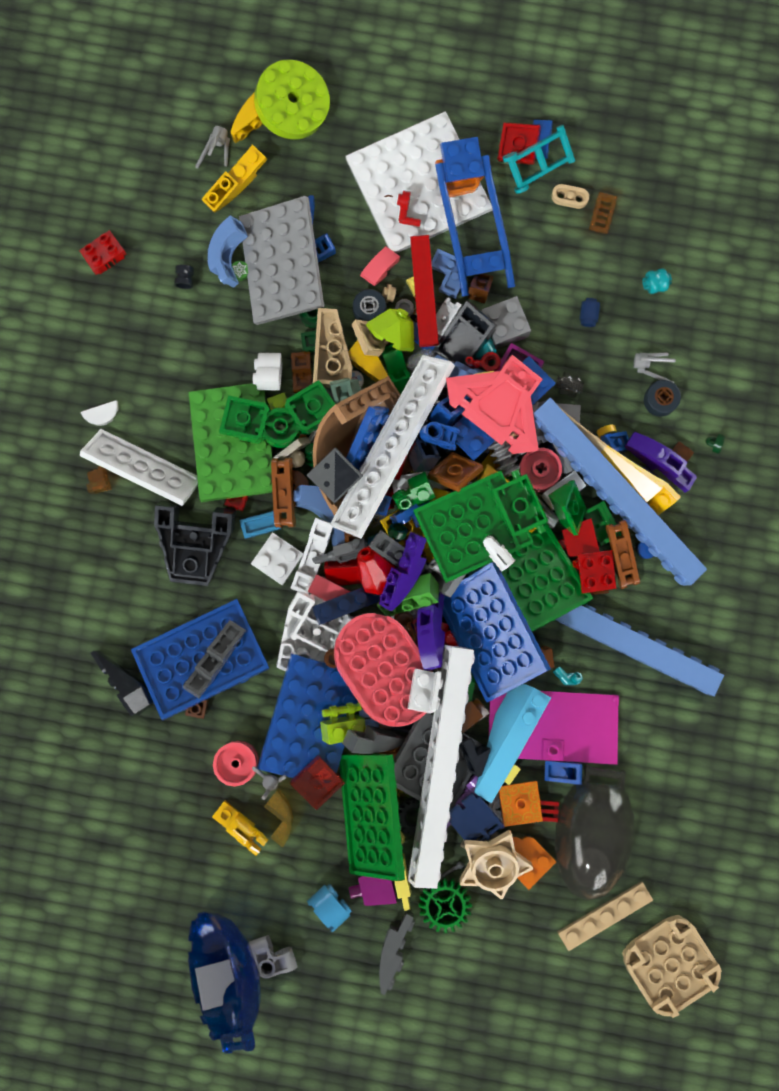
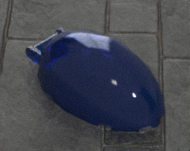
(216, 940)

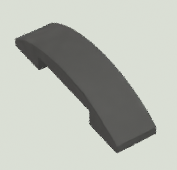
(391, 550)

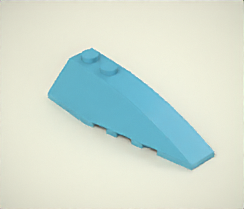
(509, 734)

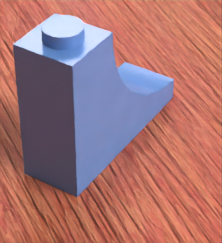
(312, 499)

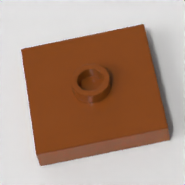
(455, 471)

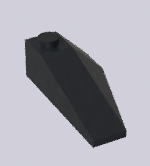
(132, 690)

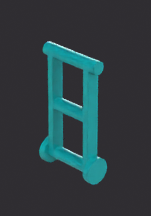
(511, 158)

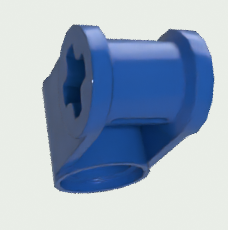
(444, 435)

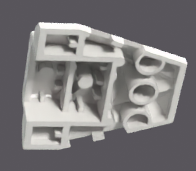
(304, 635)

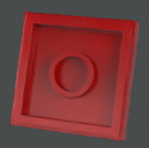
(518, 138)

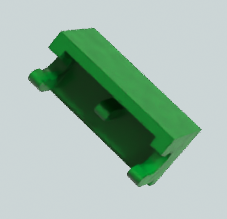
(601, 517)

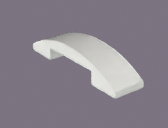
(316, 546)

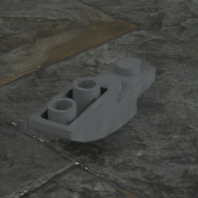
(390, 957)

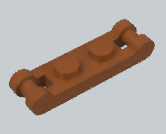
(283, 492)
(623, 554)

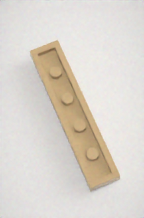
(605, 916)

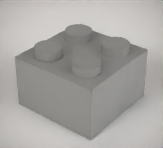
(509, 321)

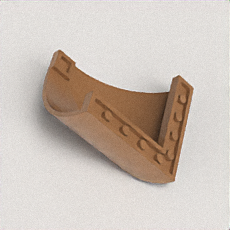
(344, 420)

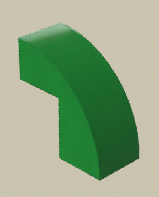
(395, 367)

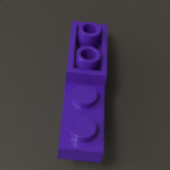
(662, 458)
(402, 580)
(430, 635)

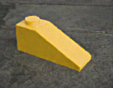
(367, 364)

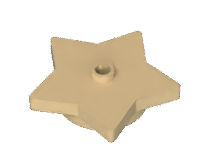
(494, 864)

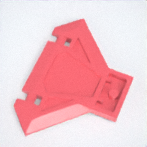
(500, 403)

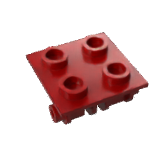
(102, 251)
(596, 571)

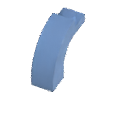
(221, 248)

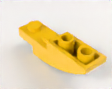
(245, 121)
(234, 181)

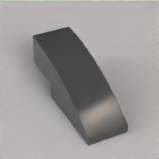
(372, 740)

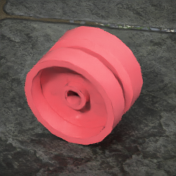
(547, 462)
(225, 769)

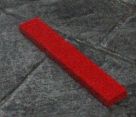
(424, 291)

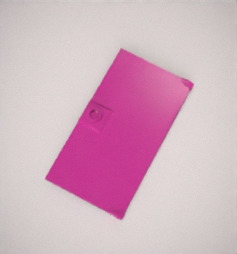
(572, 728)

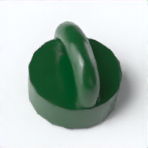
(718, 443)
(397, 531)

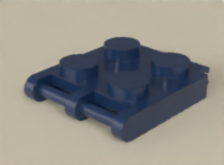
(474, 818)

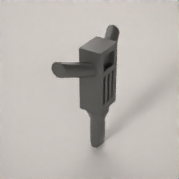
(342, 552)

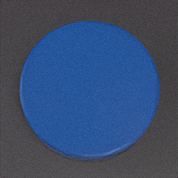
(642, 550)

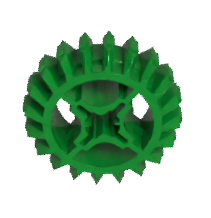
(440, 912)

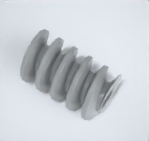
(504, 458)

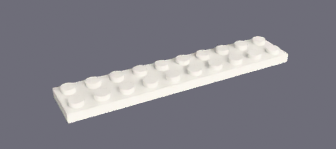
(392, 445)

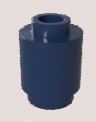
(589, 312)

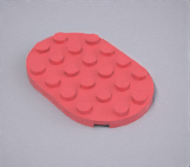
(378, 667)

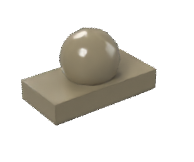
(294, 451)

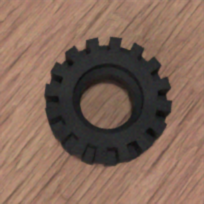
(404, 807)

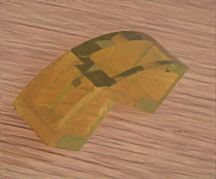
(281, 809)

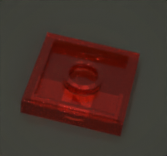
(317, 782)

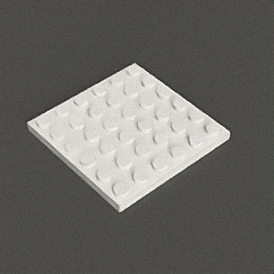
(408, 164)

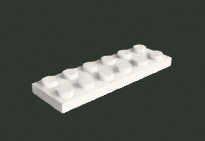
(140, 466)

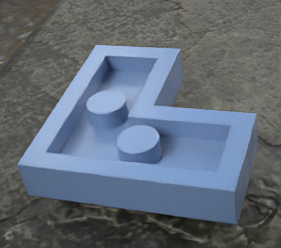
(447, 265)

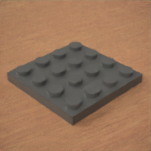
(412, 758)

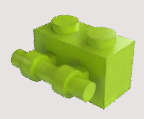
(335, 729)

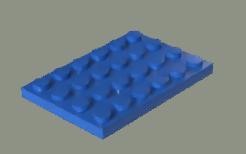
(491, 623)
(172, 659)
(295, 726)

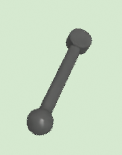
(459, 865)

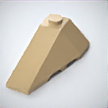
(331, 351)

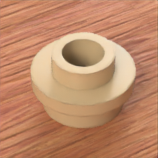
(389, 293)

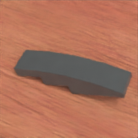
(214, 659)

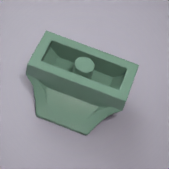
(344, 388)

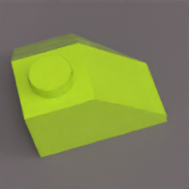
(395, 328)

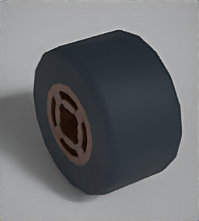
(657, 403)

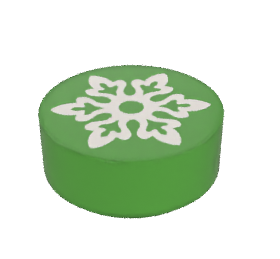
(240, 269)

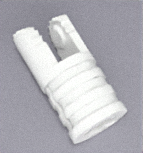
(498, 553)

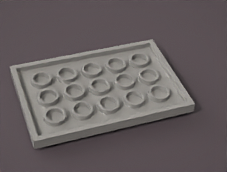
(282, 261)

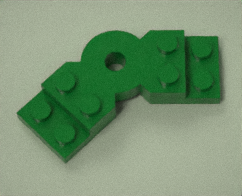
(255, 422)

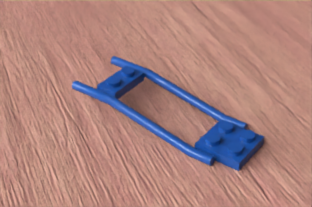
(463, 162)

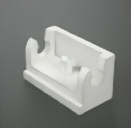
(446, 315)

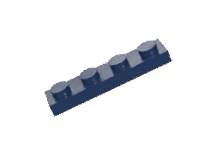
(344, 605)

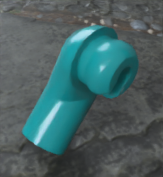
(568, 678)

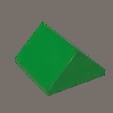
(569, 506)

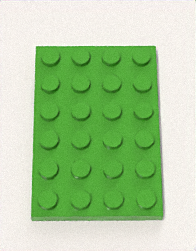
(224, 462)

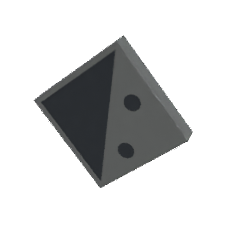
(335, 475)

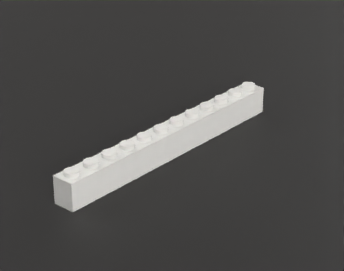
(440, 768)

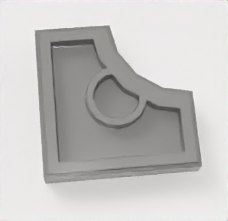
(212, 983)

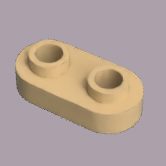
(570, 194)

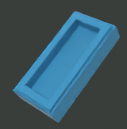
(258, 525)

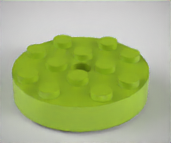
(294, 81)

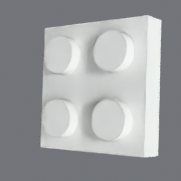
(277, 559)

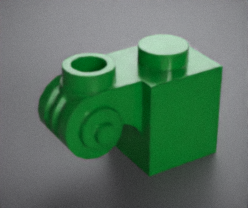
(419, 492)

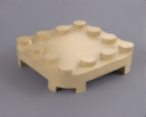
(671, 965)

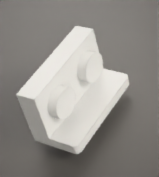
(425, 691)

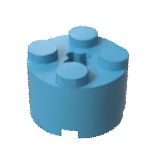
(329, 908)

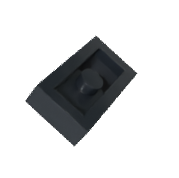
(474, 756)

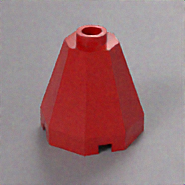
(373, 570)

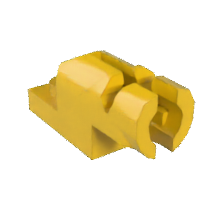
(240, 827)

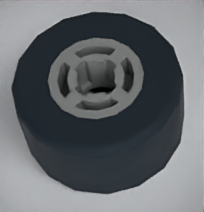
(368, 305)

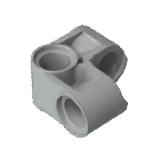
(281, 961)

